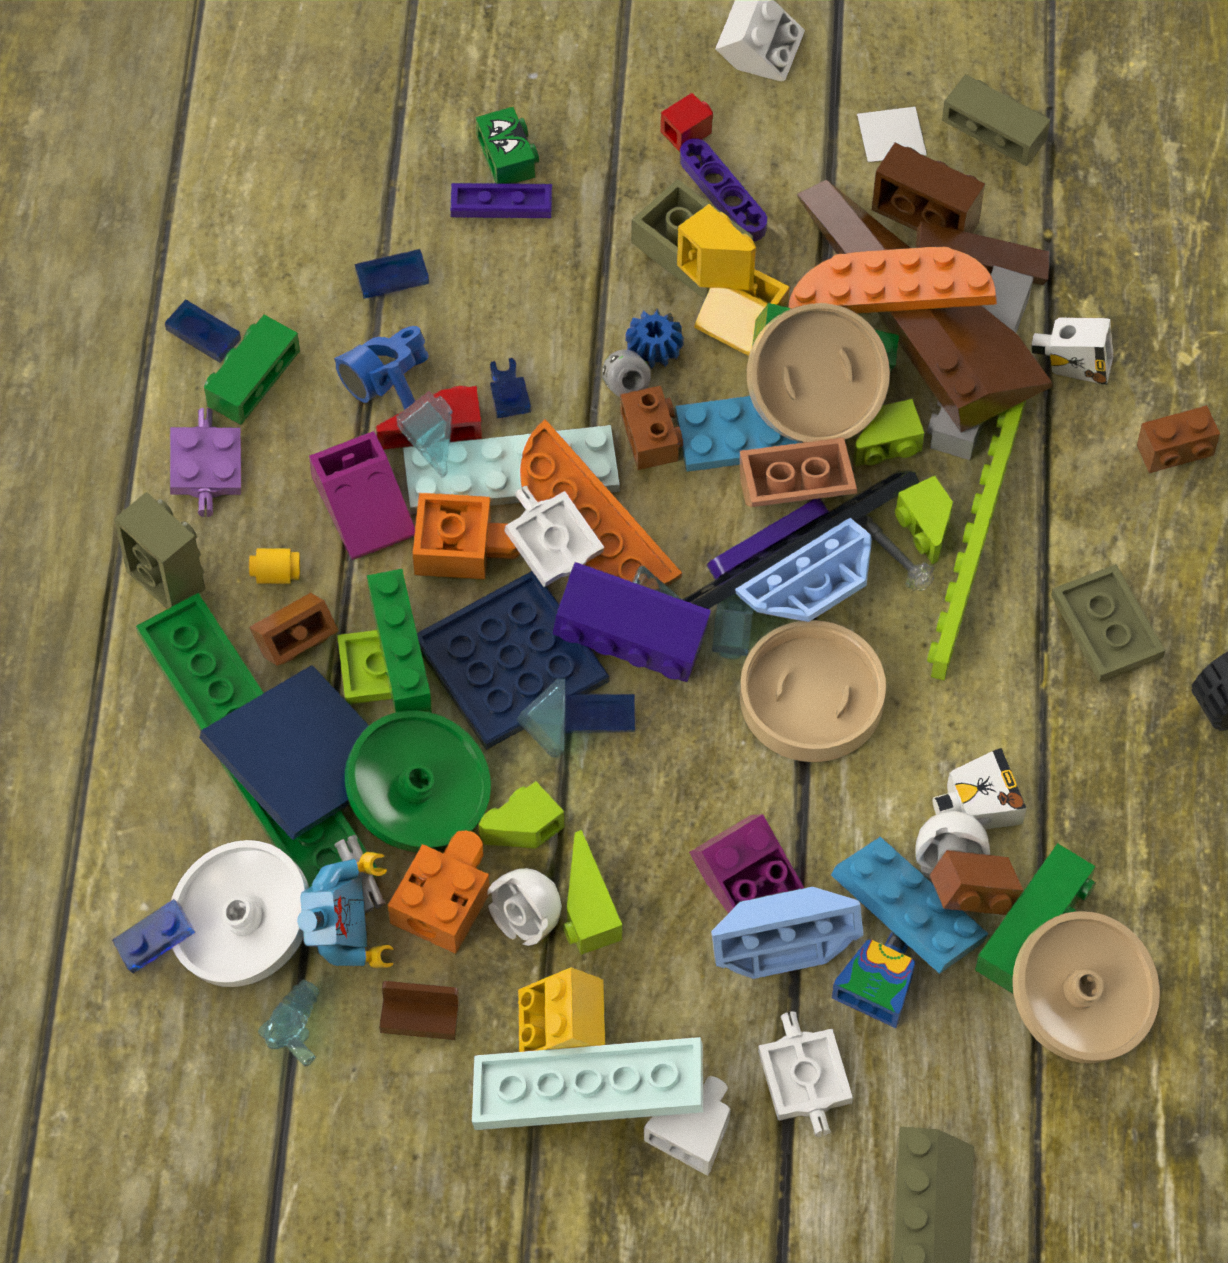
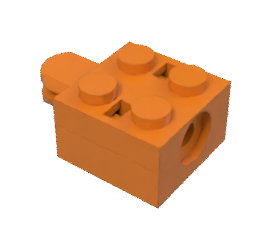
(457, 536)
(436, 890)

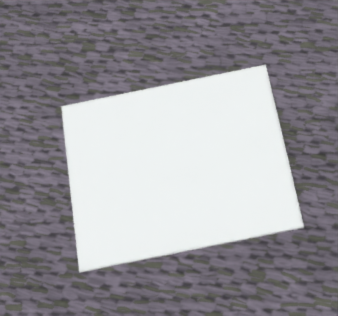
(885, 127)

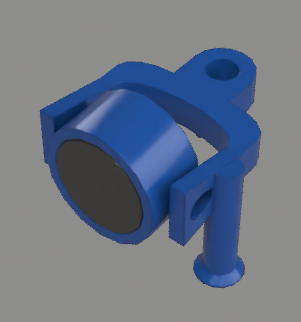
(366, 374)

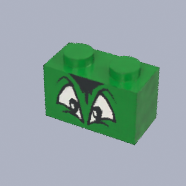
(506, 146)

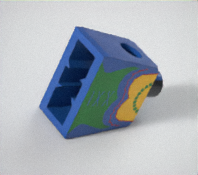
(877, 980)

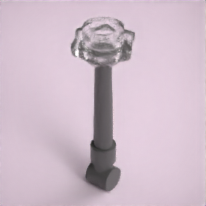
(918, 575)

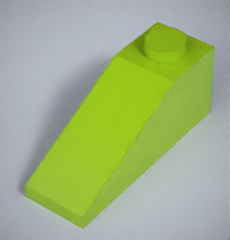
(590, 910)

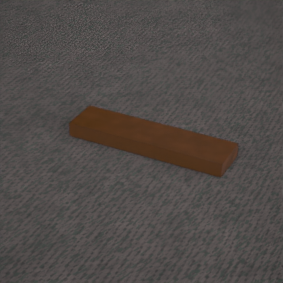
(987, 250)

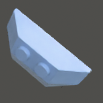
(813, 575)
(786, 932)

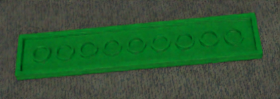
(214, 683)

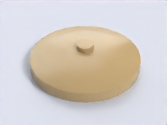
(1086, 987)

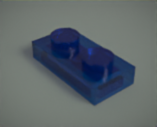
(391, 273)
(202, 330)
(599, 713)
(153, 936)

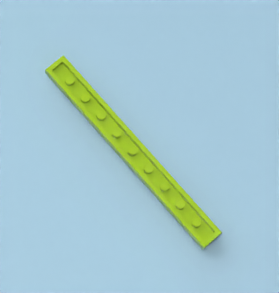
(975, 537)

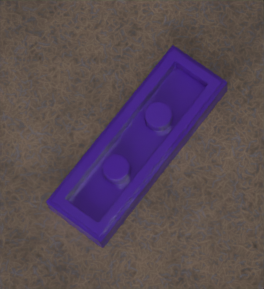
(501, 200)

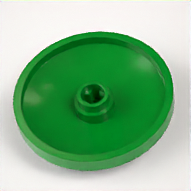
(417, 780)

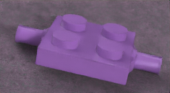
(205, 461)

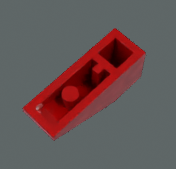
(465, 419)

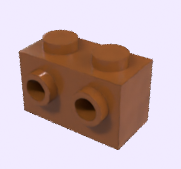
(650, 427)
(1178, 439)
(294, 629)
(976, 882)

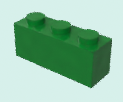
(251, 369)

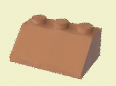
(796, 472)

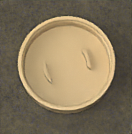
(818, 373)
(812, 691)

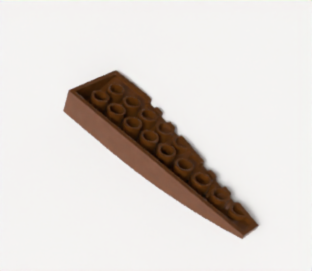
(961, 352)

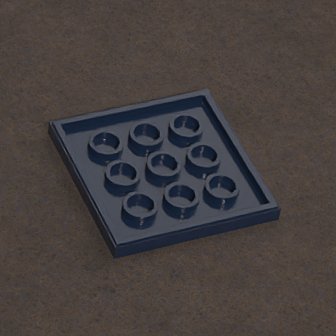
(504, 656)
(291, 749)

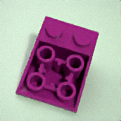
(361, 495)
(745, 863)

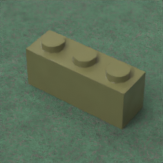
(996, 119)

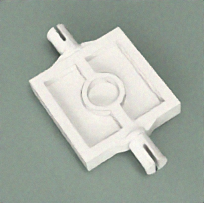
(552, 536)
(805, 1074)

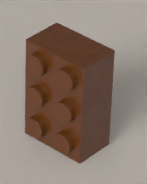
(925, 190)

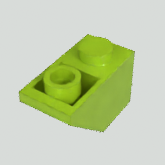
(891, 434)
(926, 513)
(524, 820)

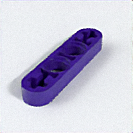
(727, 187)
(766, 537)

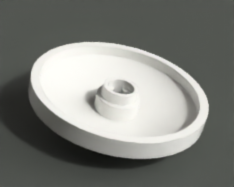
(242, 913)

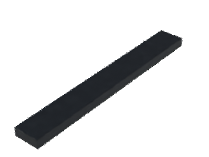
(853, 508)

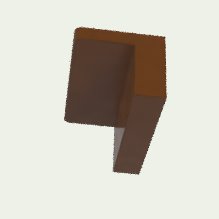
(419, 1010)

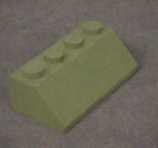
(932, 1197)

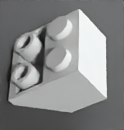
(760, 38)

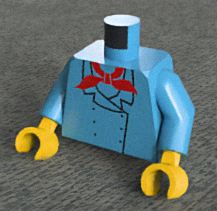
(335, 914)

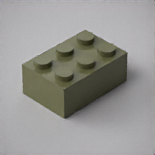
(657, 225)
(160, 551)

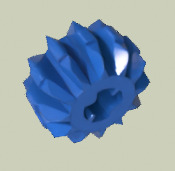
(655, 338)

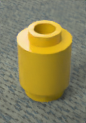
(274, 565)

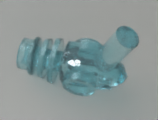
(289, 1020)

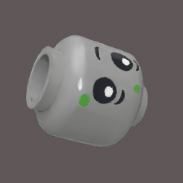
(625, 372)

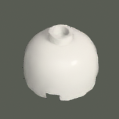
(949, 832)
(525, 905)

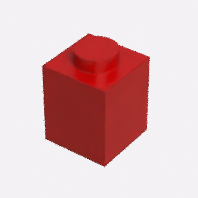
(686, 121)

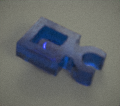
(508, 392)

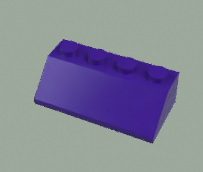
(631, 622)

